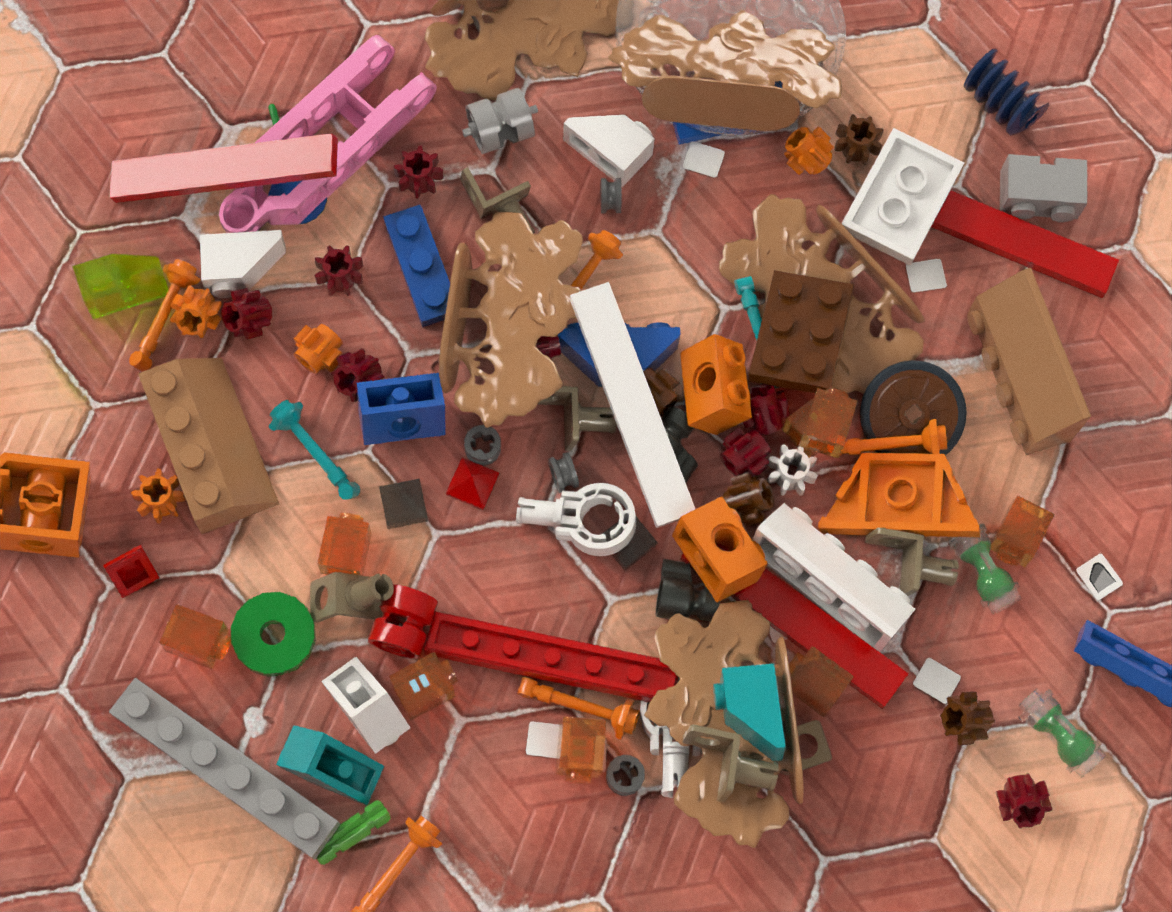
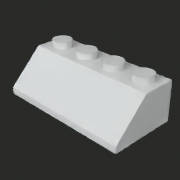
(832, 578)

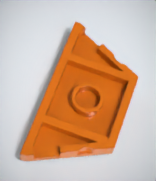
(901, 494)

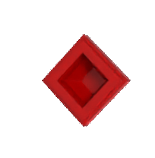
(472, 483)
(131, 571)

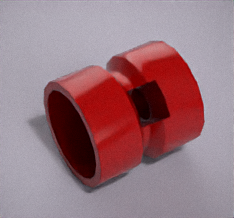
(411, 609)

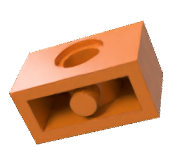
(715, 384)
(720, 570)

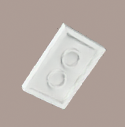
(902, 196)

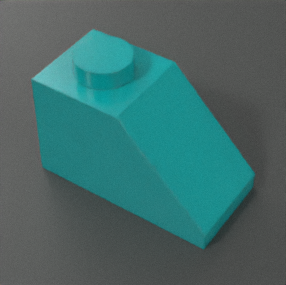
(752, 706)
(330, 764)

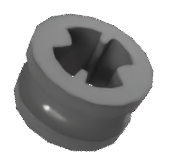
(610, 195)
(486, 434)
(563, 472)
(614, 768)

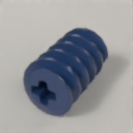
(1003, 94)

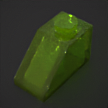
(119, 282)

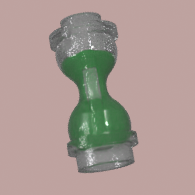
(993, 583)
(1073, 745)

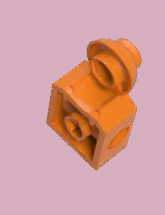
(43, 504)

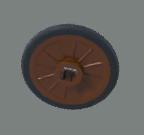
(908, 384)

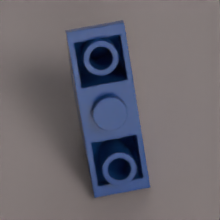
(651, 343)

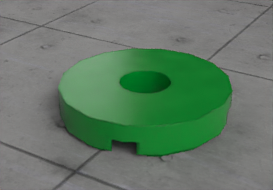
(256, 616)

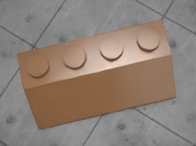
(1028, 363)
(208, 441)

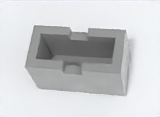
(1043, 189)

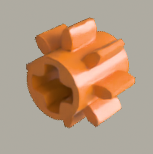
(808, 150)
(195, 311)
(317, 348)
(150, 489)

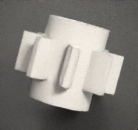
(790, 482)

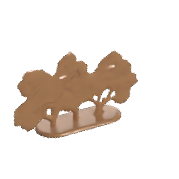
(539, 28)
(744, 69)
(778, 246)
(519, 308)
(698, 659)

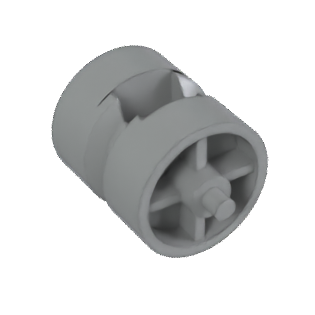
(501, 120)

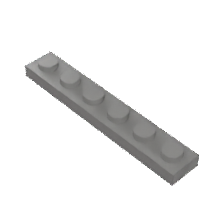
(225, 768)

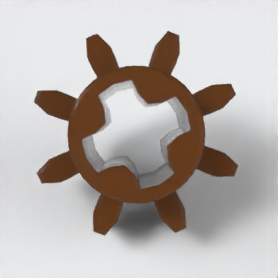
(863, 129)
(661, 387)
(749, 498)
(967, 718)

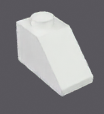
(611, 143)
(238, 259)
(366, 704)

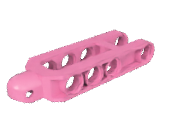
(338, 92)

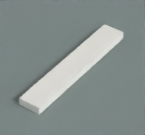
(632, 404)

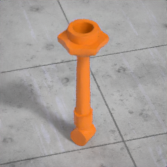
(605, 247)
(180, 276)
(932, 438)
(622, 718)
(423, 835)

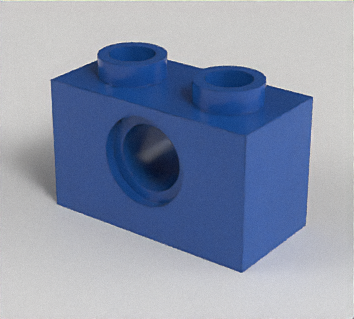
(401, 408)

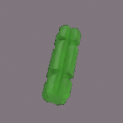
(354, 830)

